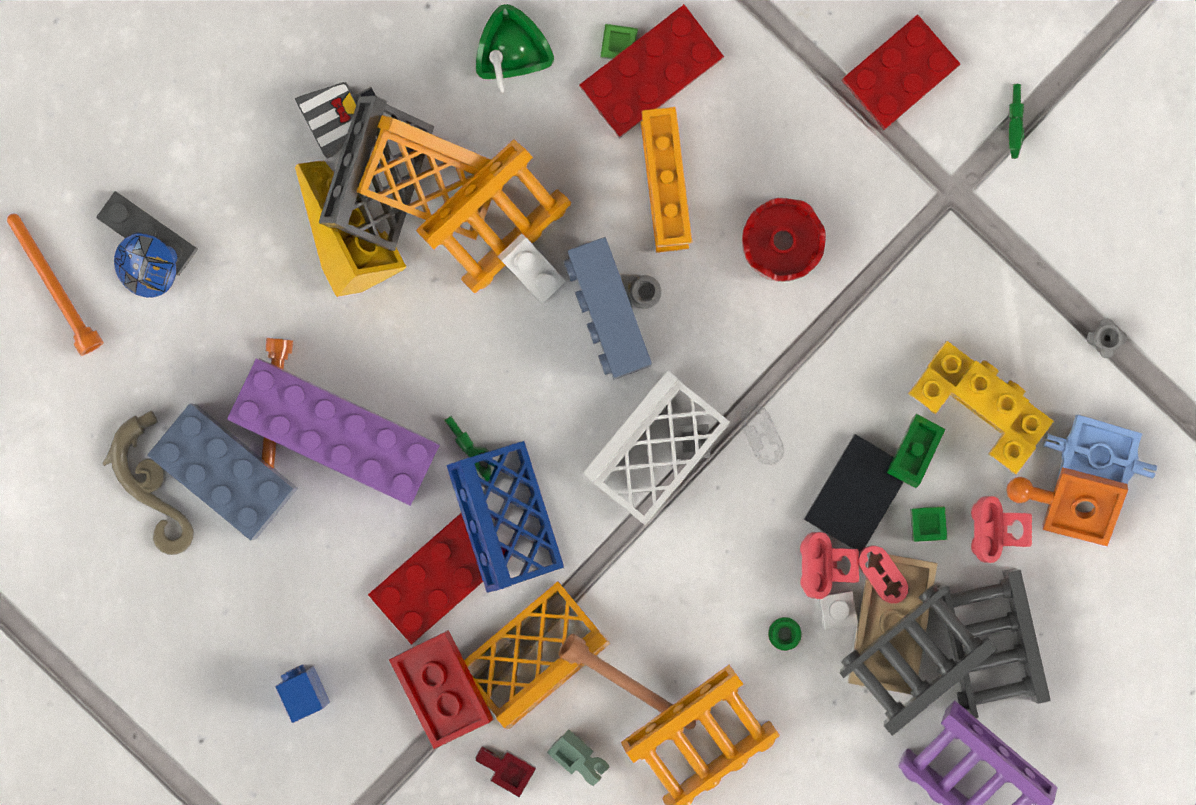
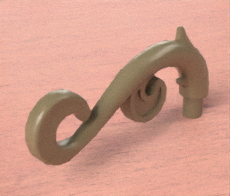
(117, 455)

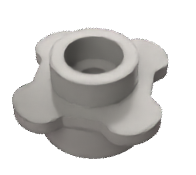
(1116, 338)

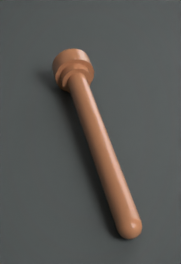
(576, 651)

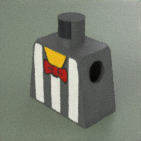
(330, 114)

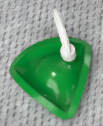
(511, 46)

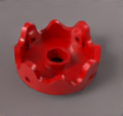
(791, 217)

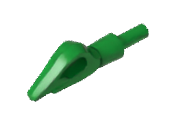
(1016, 128)
(466, 445)

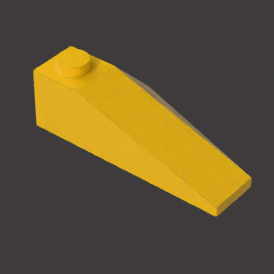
(345, 259)

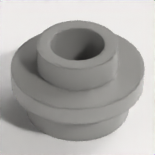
(650, 282)

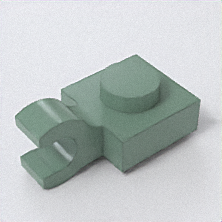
(575, 755)

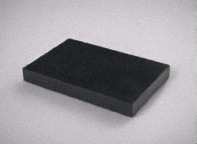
(855, 494)

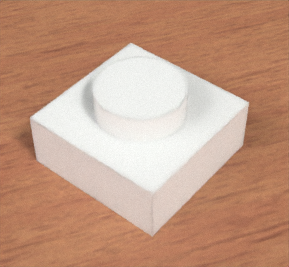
(838, 610)

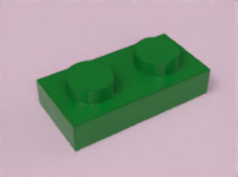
(916, 451)

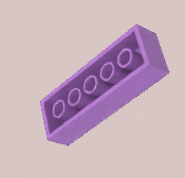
(333, 431)

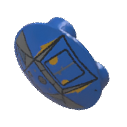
(145, 265)

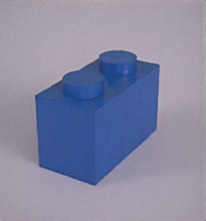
(302, 692)

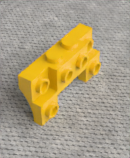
(987, 397)

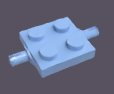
(1101, 450)

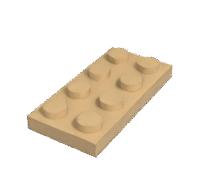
(879, 616)

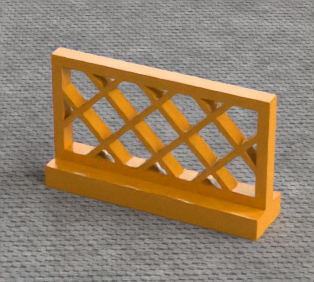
(434, 149)
(552, 677)

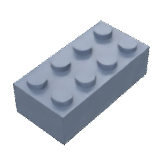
(608, 307)
(222, 471)

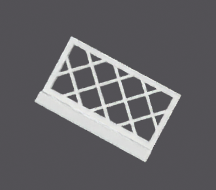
(633, 430)

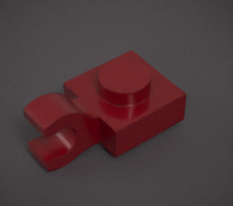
(509, 772)

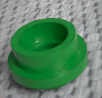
(789, 643)

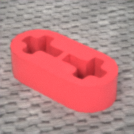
(890, 570)

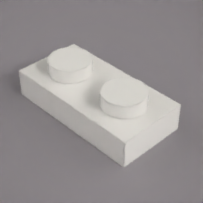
(531, 268)

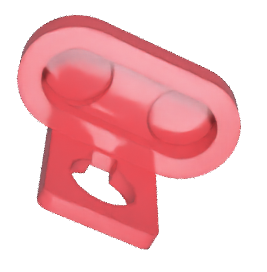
(991, 529)
(820, 565)

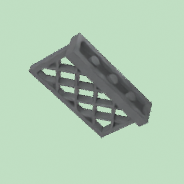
(351, 167)

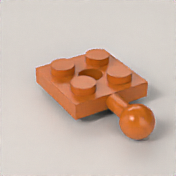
(1069, 491)

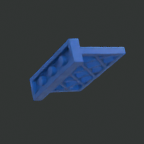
(480, 523)

